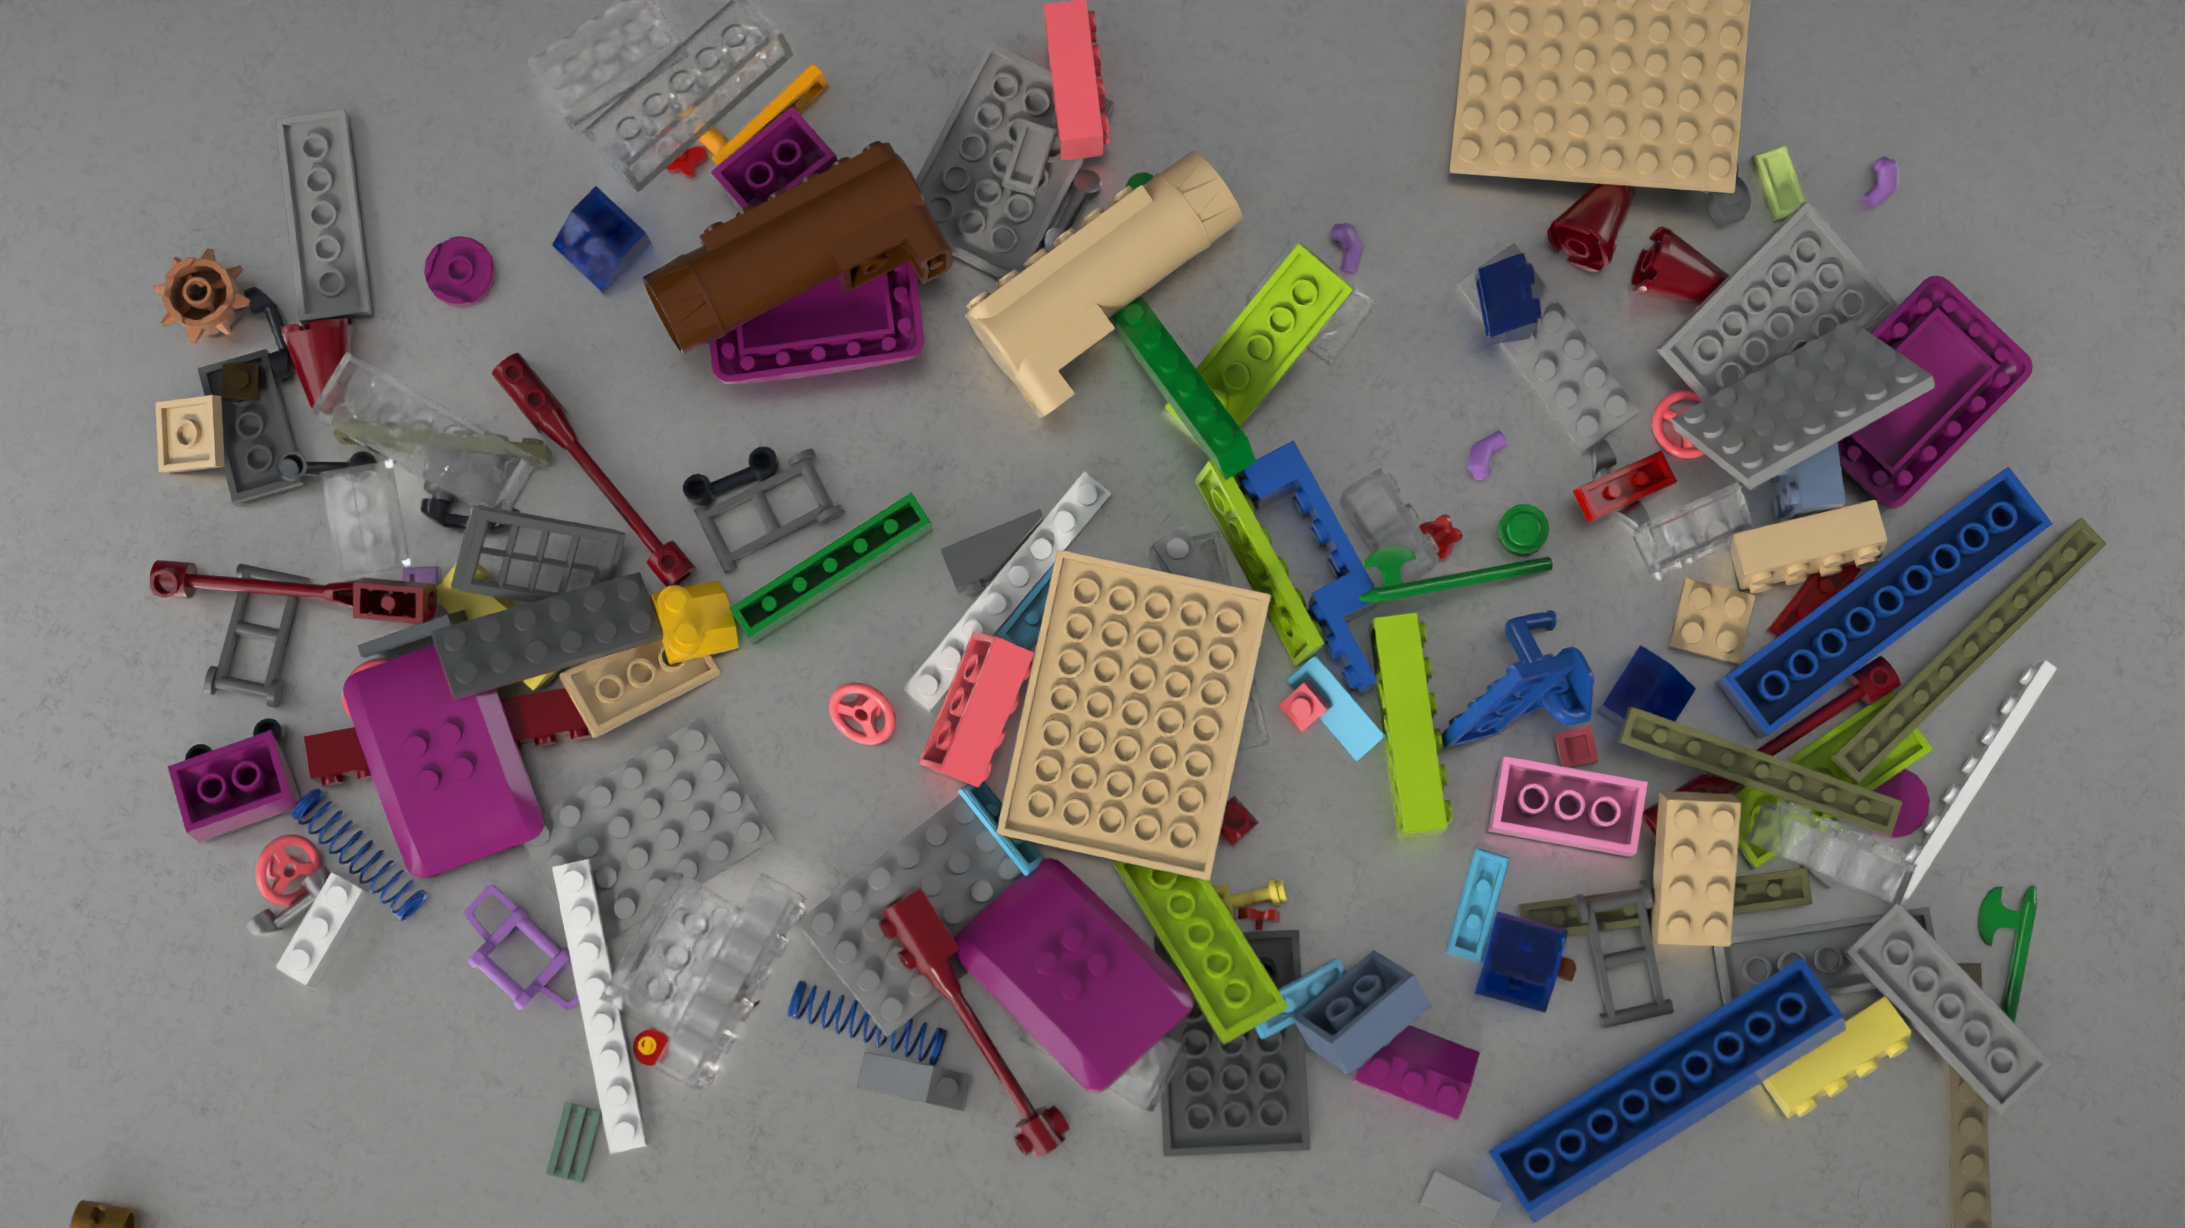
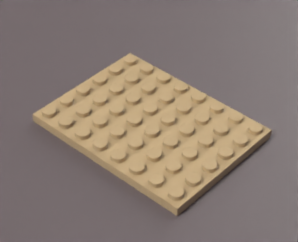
(1603, 91)
(1133, 714)

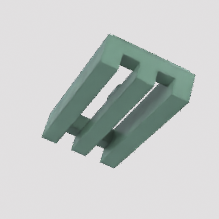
(560, 1138)

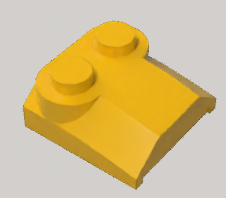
(695, 621)

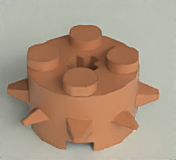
(191, 278)

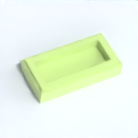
(1778, 182)

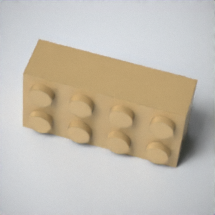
(1808, 546)
(1695, 868)

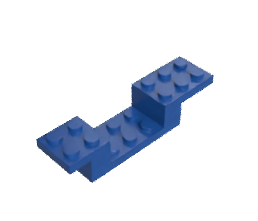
(1337, 602)

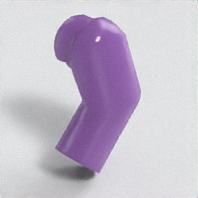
(1887, 182)
(1352, 244)
(1481, 453)

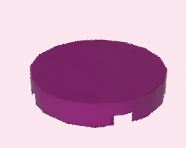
(460, 271)
(1915, 802)

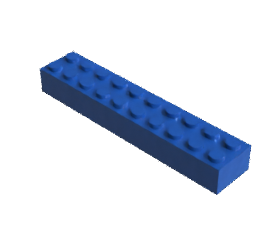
(1884, 603)
(1668, 1090)

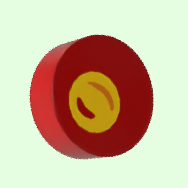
(649, 1046)

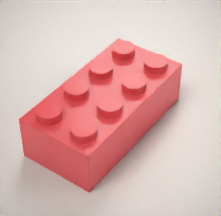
(1074, 82)
(977, 708)

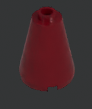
(1592, 226)
(1675, 270)
(317, 351)

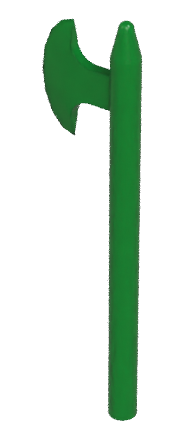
(1391, 558)
(1995, 916)

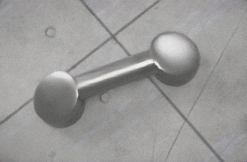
(1086, 187)
(1604, 458)
(267, 923)

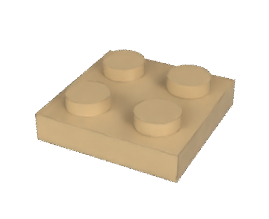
(189, 434)
(1711, 621)

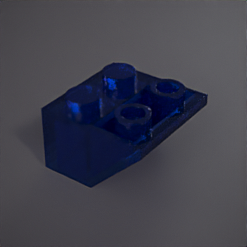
(600, 239)
(1507, 300)
(1648, 685)
(1521, 962)

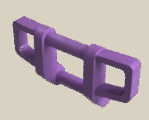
(536, 934)

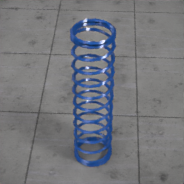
(308, 803)
(939, 1034)

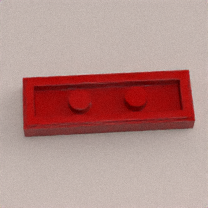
(1624, 486)
(1811, 595)

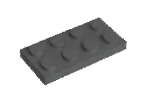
(252, 432)

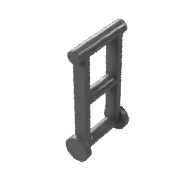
(798, 464)
(273, 688)
(1586, 913)

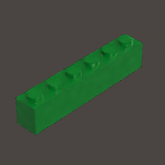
(1184, 388)
(831, 568)

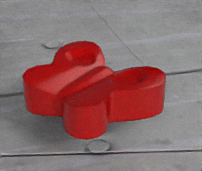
(689, 161)
(1443, 534)
(1259, 916)

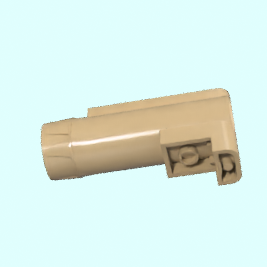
(1068, 295)

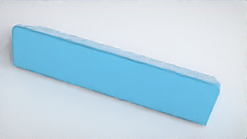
(1345, 717)
(988, 809)

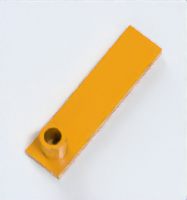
(799, 94)

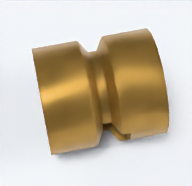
(94, 1215)

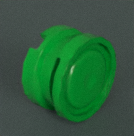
(1522, 530)

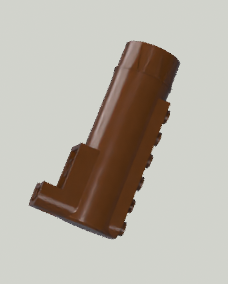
(837, 224)

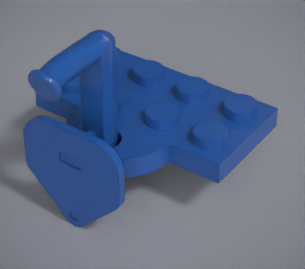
(1536, 681)

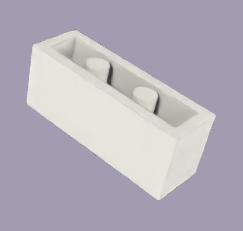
(323, 930)

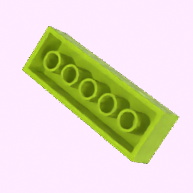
(1408, 726)

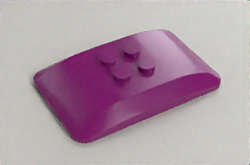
(826, 332)
(1973, 376)
(441, 764)
(1073, 974)

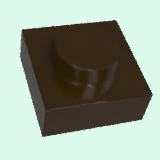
(241, 382)

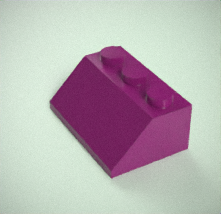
(773, 161)
(233, 786)
(1422, 1071)

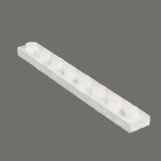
(1009, 587)
(1977, 770)
(601, 1021)

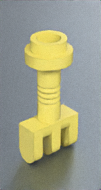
(1274, 892)

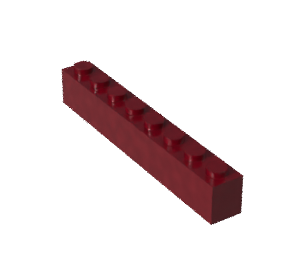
(532, 718)

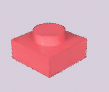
(1305, 706)
(1576, 747)

